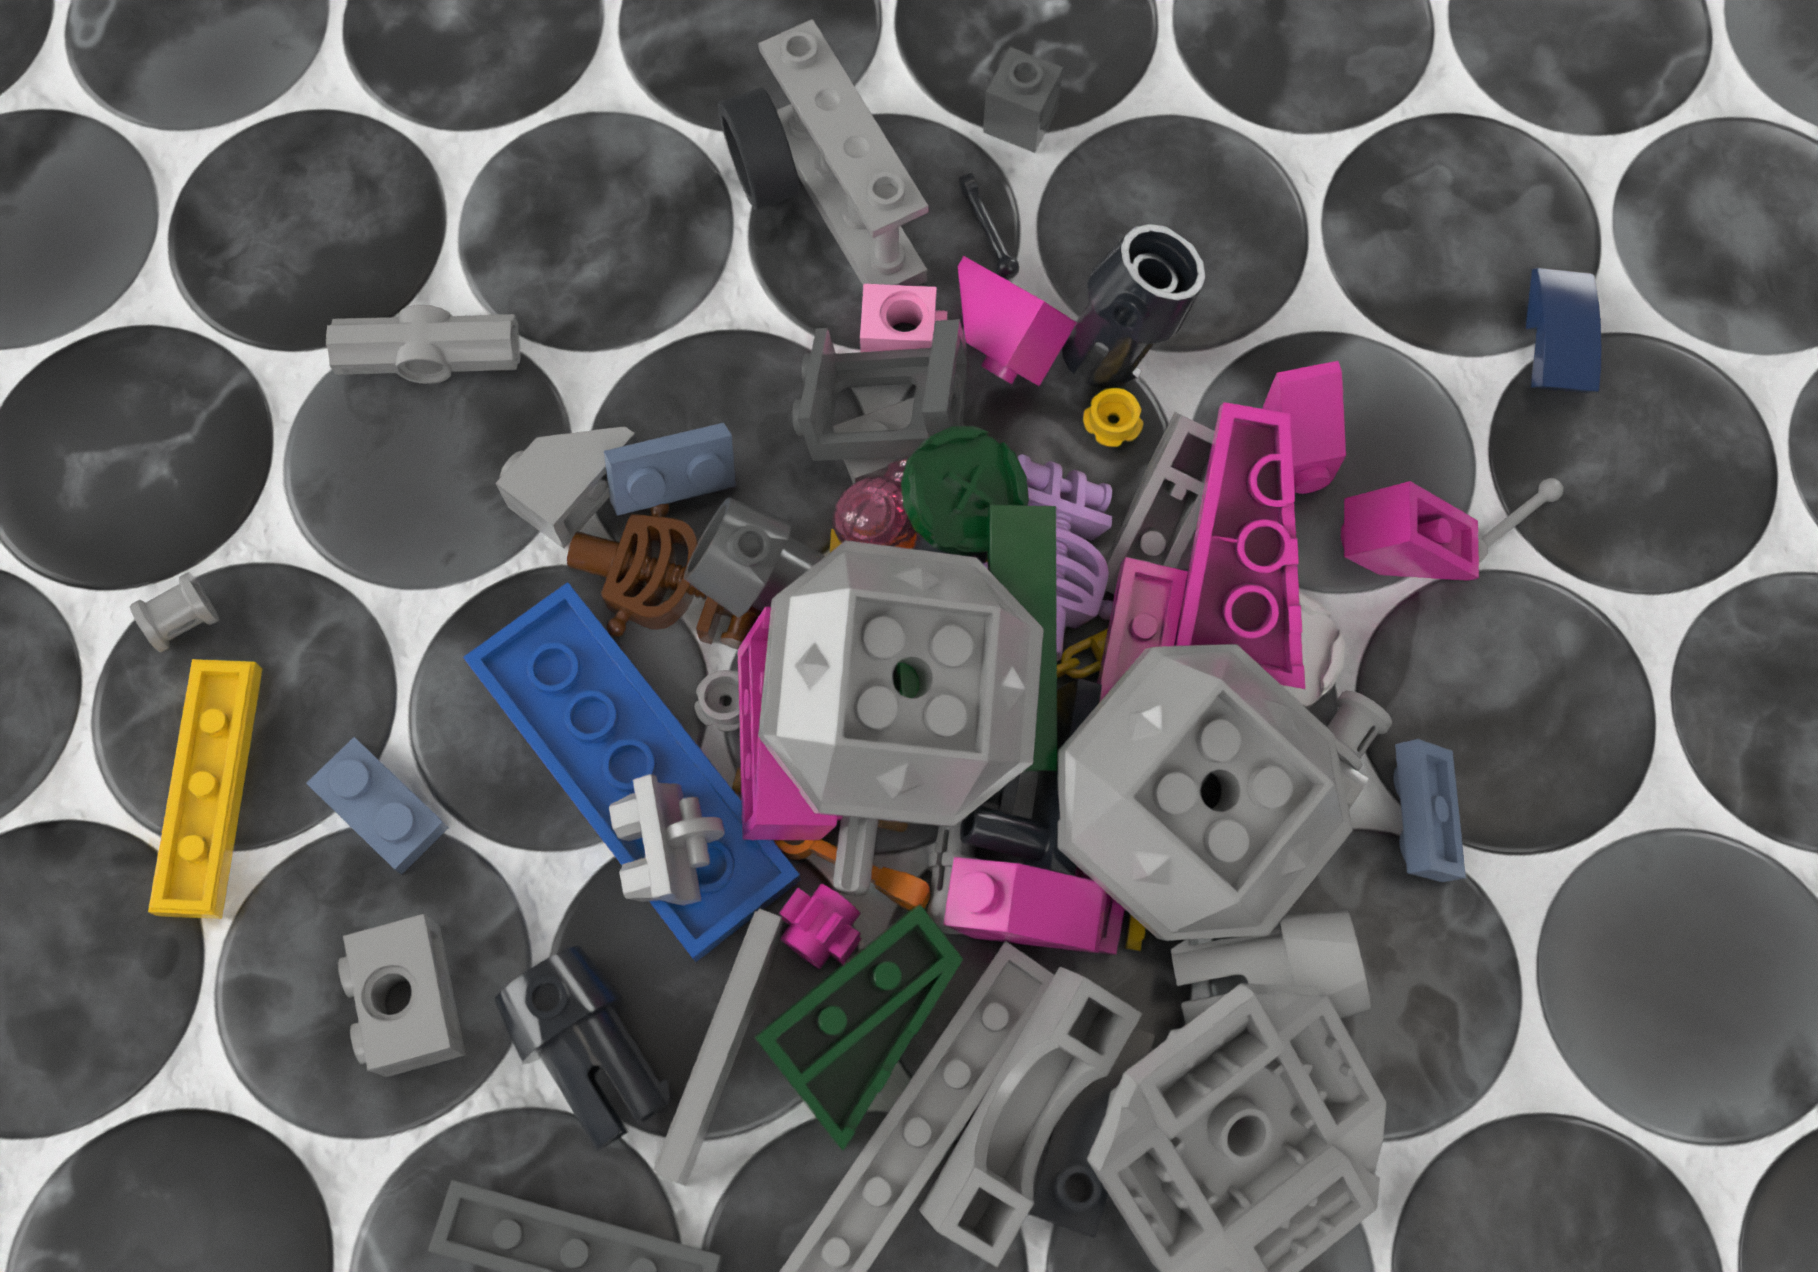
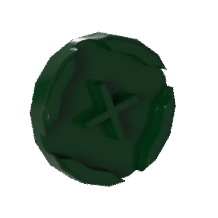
(953, 484)

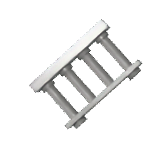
(845, 159)

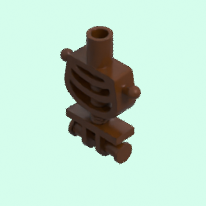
(631, 564)

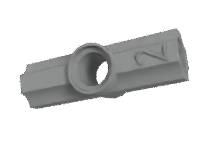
(423, 344)

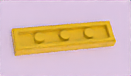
(206, 790)

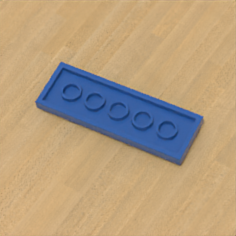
(603, 728)

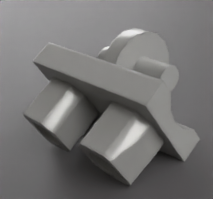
(672, 838)

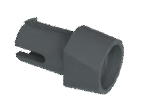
(747, 558)

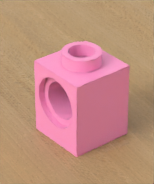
(895, 304)

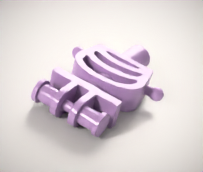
(1079, 565)

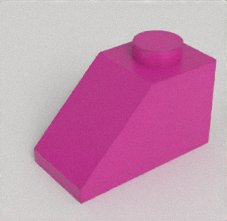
(1010, 324)
(1317, 421)
(1410, 534)
(1024, 905)

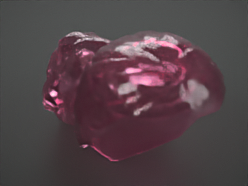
(874, 511)

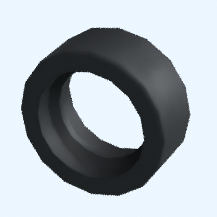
(759, 148)

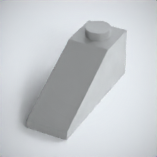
(1166, 500)

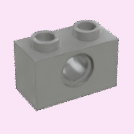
(429, 1025)

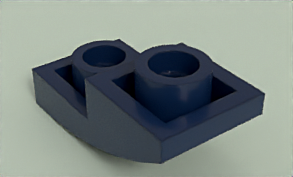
(1568, 332)

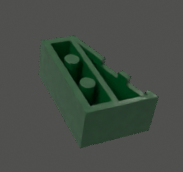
(858, 1021)

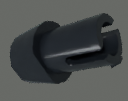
(1136, 300)
(570, 1022)

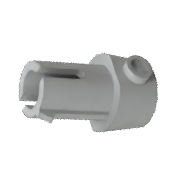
(1304, 951)

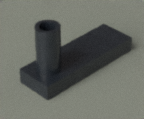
(1036, 837)
(1067, 1185)

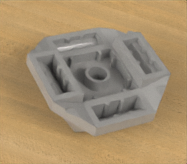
(832, 696)
(1137, 806)
(1245, 1136)

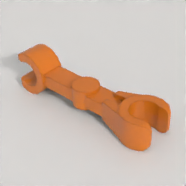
(898, 886)

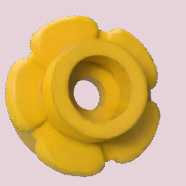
(1118, 403)

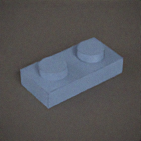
(670, 468)
(377, 805)
(1429, 811)

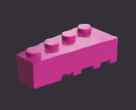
(1246, 546)

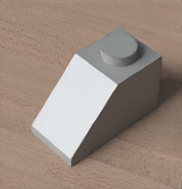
(561, 480)

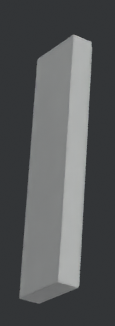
(720, 1048)

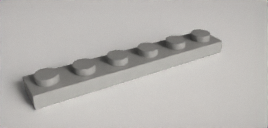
(924, 1119)

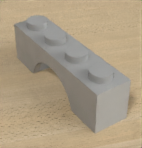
(992, 1169)

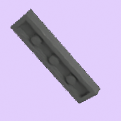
(533, 1237)

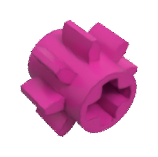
(820, 926)

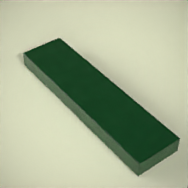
(1025, 564)

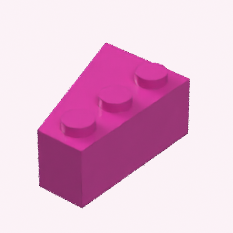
(769, 797)

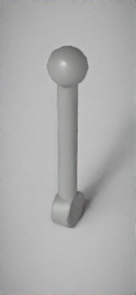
(1548, 491)

